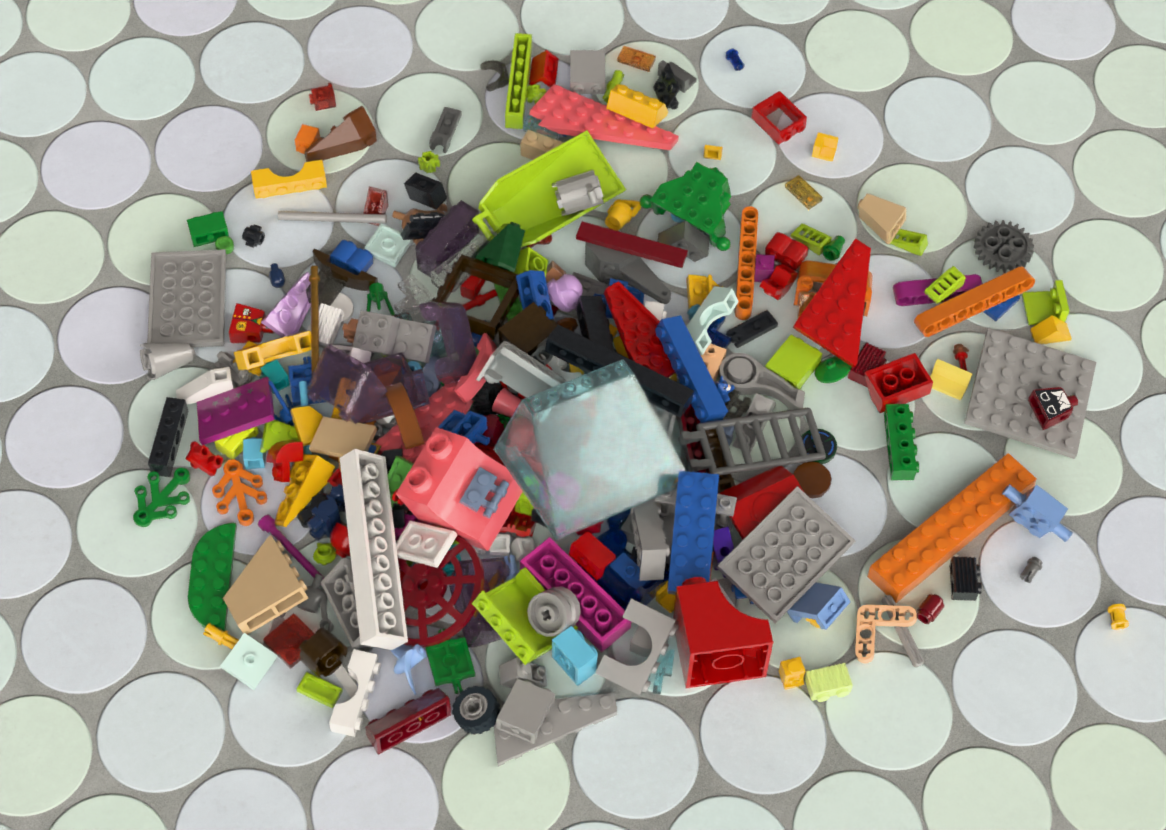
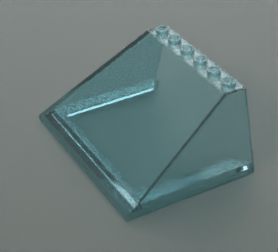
(588, 450)

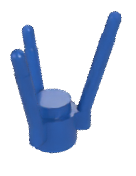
(285, 414)

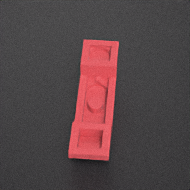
(468, 385)

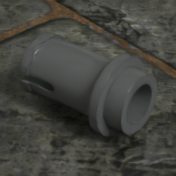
(1031, 569)

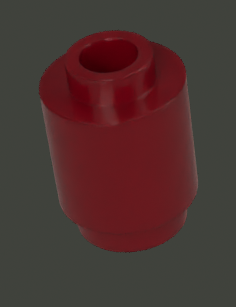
(930, 608)

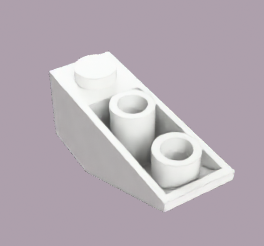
(206, 385)

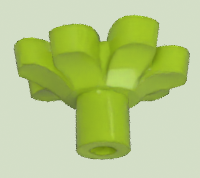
(535, 93)

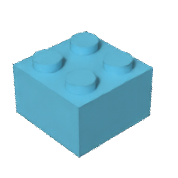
(574, 655)

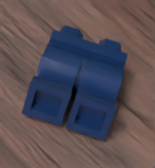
(327, 514)

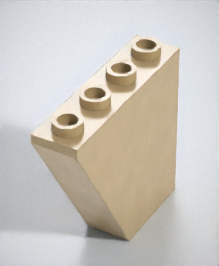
(265, 588)

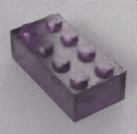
(447, 238)

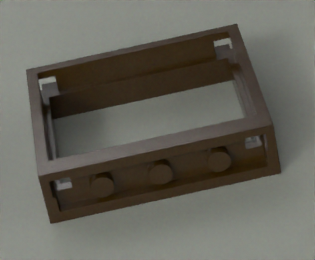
(491, 274)

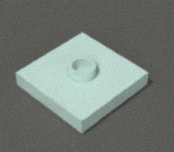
(387, 245)
(249, 661)

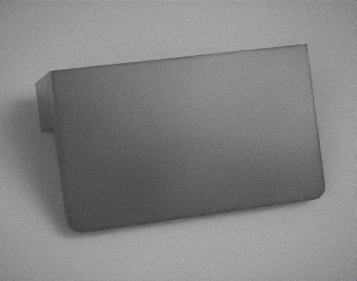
(683, 78)

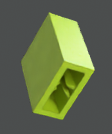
(795, 361)

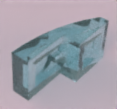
(664, 669)

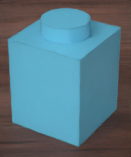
(251, 453)

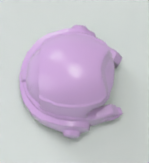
(565, 292)

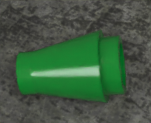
(833, 249)

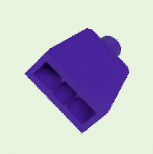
(722, 546)

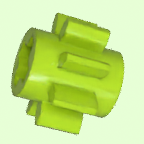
(428, 162)

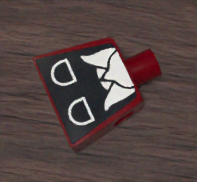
(1051, 405)

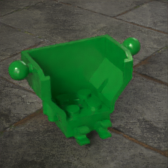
(698, 198)

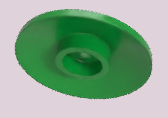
(831, 370)

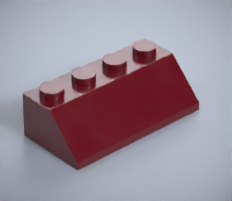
(404, 722)

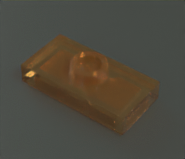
(636, 58)

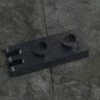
(752, 328)

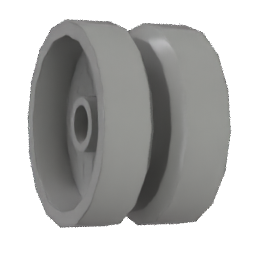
(553, 611)

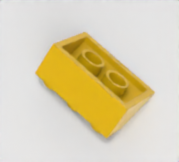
(636, 106)

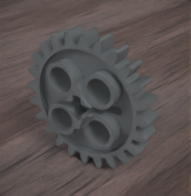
(994, 240)

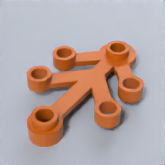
(238, 489)

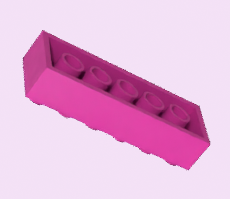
(600, 614)

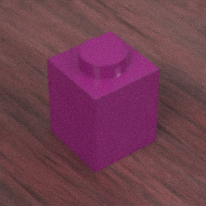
(763, 267)

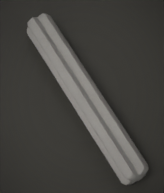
(905, 636)

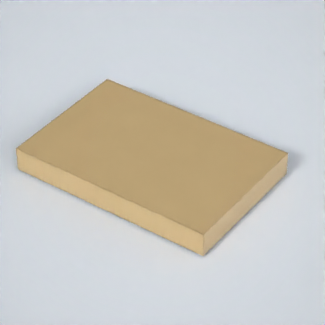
(340, 437)

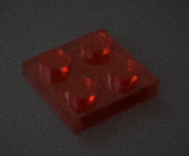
(287, 638)

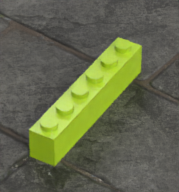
(518, 81)

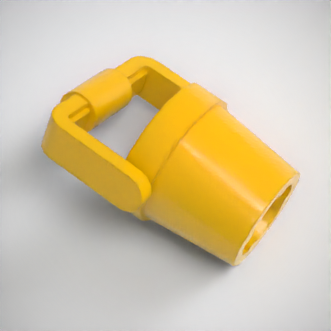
(621, 213)

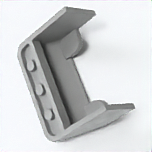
(519, 371)

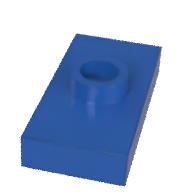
(999, 310)
(628, 571)

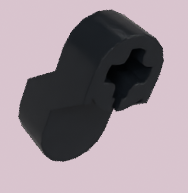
(306, 514)

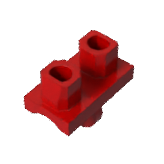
(203, 459)

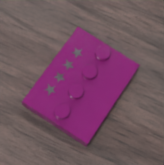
(235, 411)

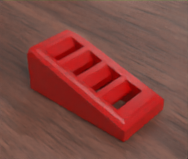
(471, 287)

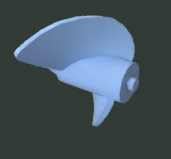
(407, 659)

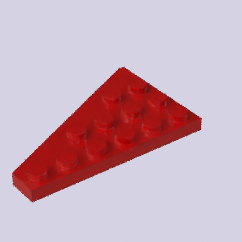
(837, 309)
(637, 330)

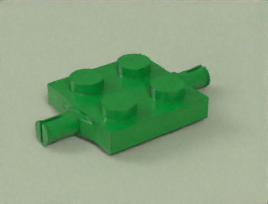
(450, 662)

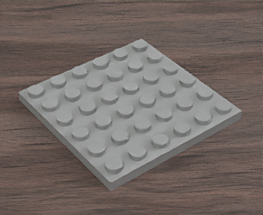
(1009, 374)

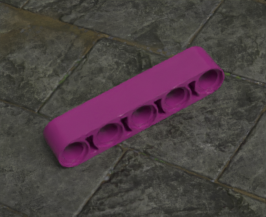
(912, 292)

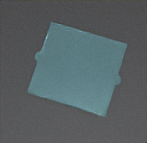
(542, 130)

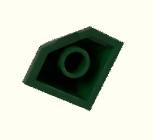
(502, 247)

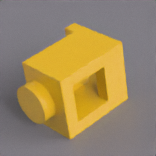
(792, 672)

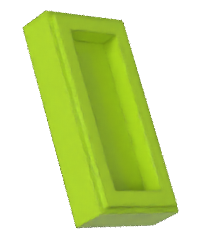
(319, 690)

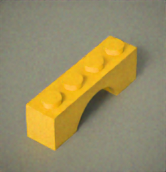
(308, 178)
(272, 350)

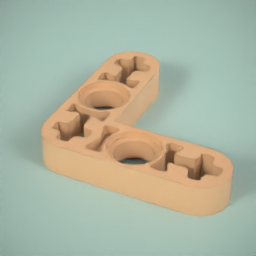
(871, 623)

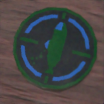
(828, 441)

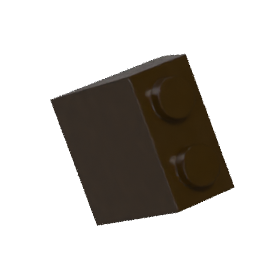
(528, 329)

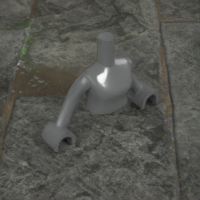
(316, 598)

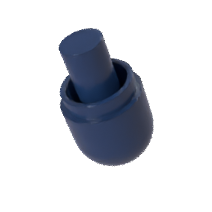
(276, 276)

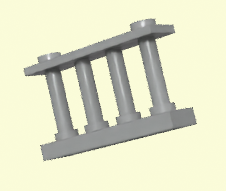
(724, 508)

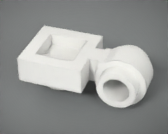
(499, 547)

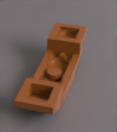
(404, 415)

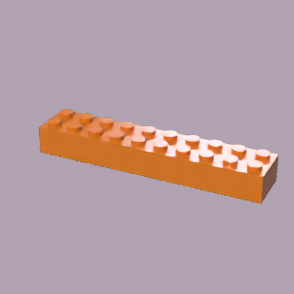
(949, 529)

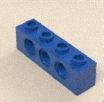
(534, 289)

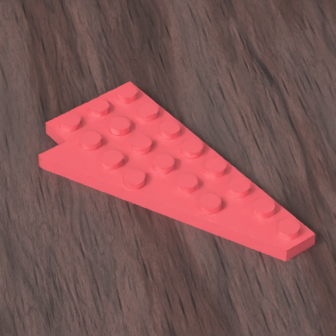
(573, 114)
(428, 417)

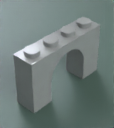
(659, 628)

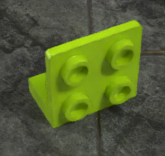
(1044, 304)

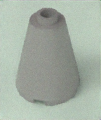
(164, 357)

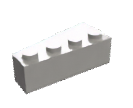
(649, 540)
(341, 594)

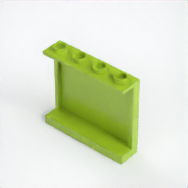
(507, 613)

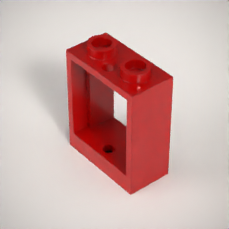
(771, 104)

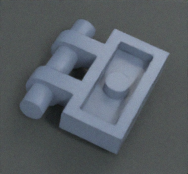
(478, 490)

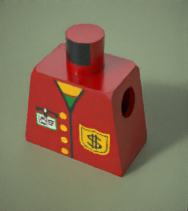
(247, 325)

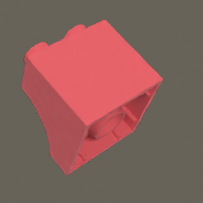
(440, 480)

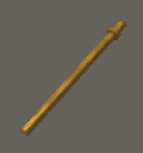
(314, 278)

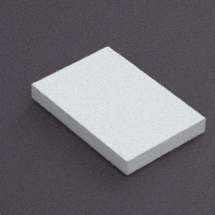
(424, 543)

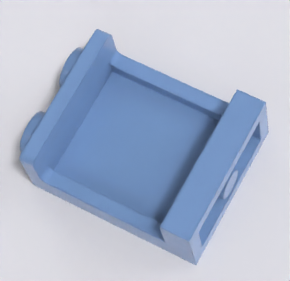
(821, 604)

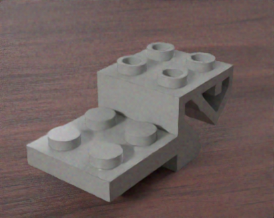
(393, 335)

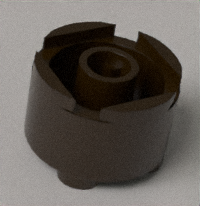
(322, 653)

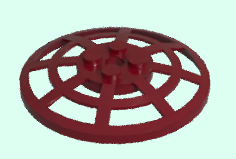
(435, 591)

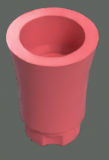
(506, 403)

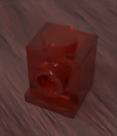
(322, 97)

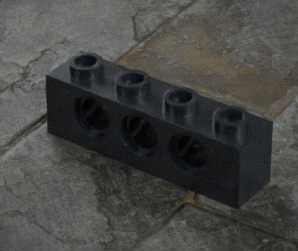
(168, 436)

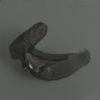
(500, 67)

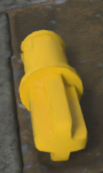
(220, 636)

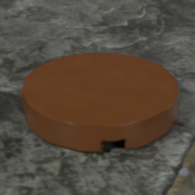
(813, 479)

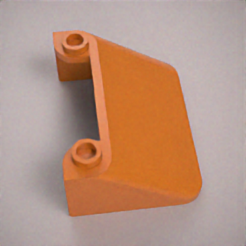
(818, 272)

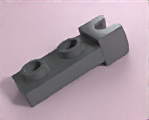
(445, 128)

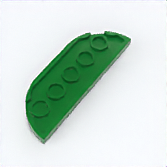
(212, 575)

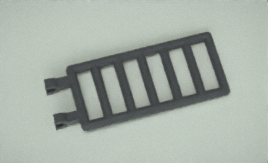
(708, 463)

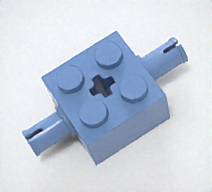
(1038, 512)

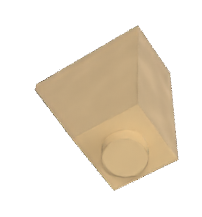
(882, 216)

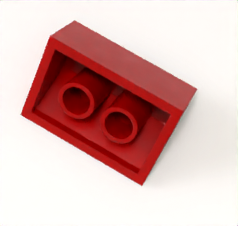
(898, 382)

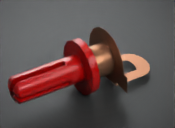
(961, 355)

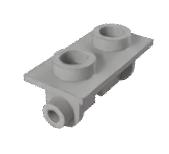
(238, 376)

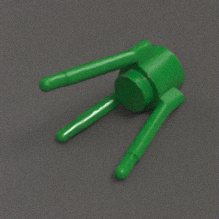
(377, 294)

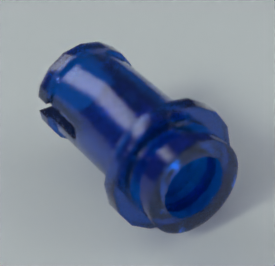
(734, 58)

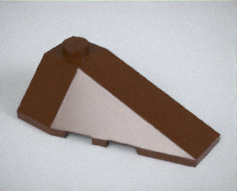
(350, 136)

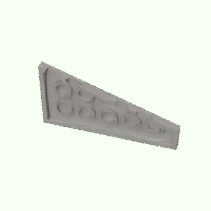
(563, 718)

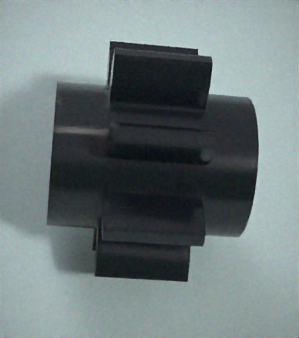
(253, 235)

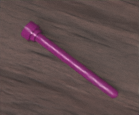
(268, 524)

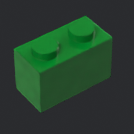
(207, 228)

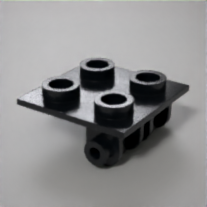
(667, 88)

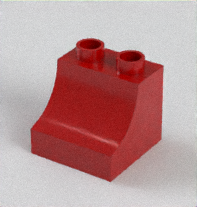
(717, 639)

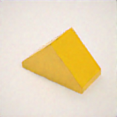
(1050, 331)

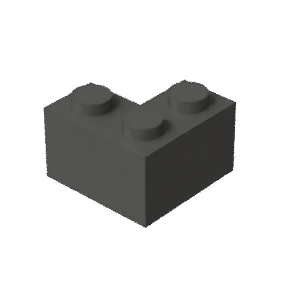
(688, 238)

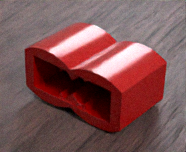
(786, 250)

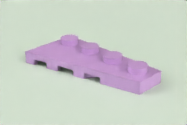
(290, 310)

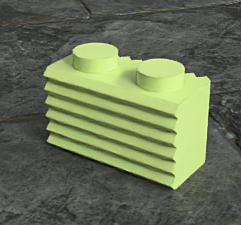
(828, 682)

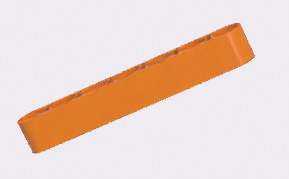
(747, 254)
(974, 301)

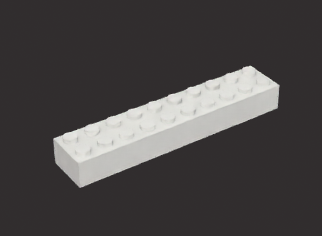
(373, 550)

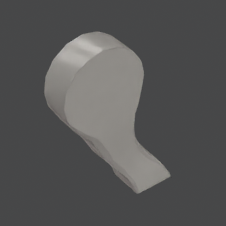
(752, 378)

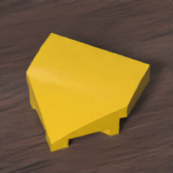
(698, 288)
(306, 423)

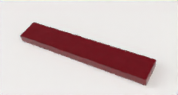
(632, 244)

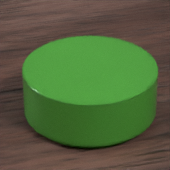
(224, 243)

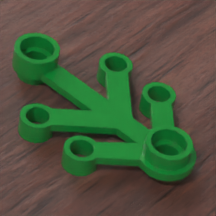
(160, 499)

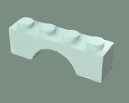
(717, 304)

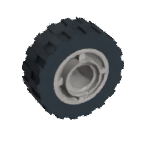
(468, 702)

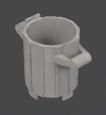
(578, 192)

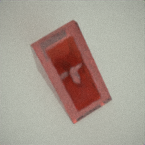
(376, 202)

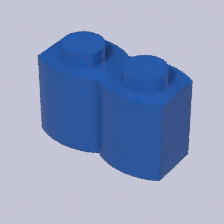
(351, 258)

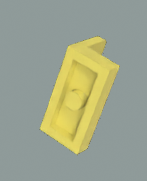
(950, 379)

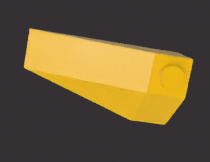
(306, 482)

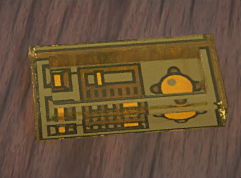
(803, 192)

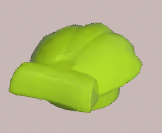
(324, 553)

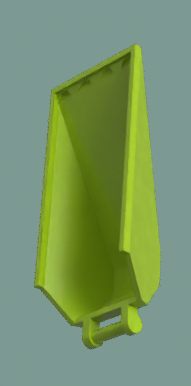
(528, 194)

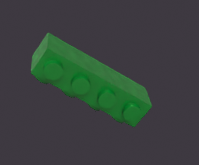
(900, 442)

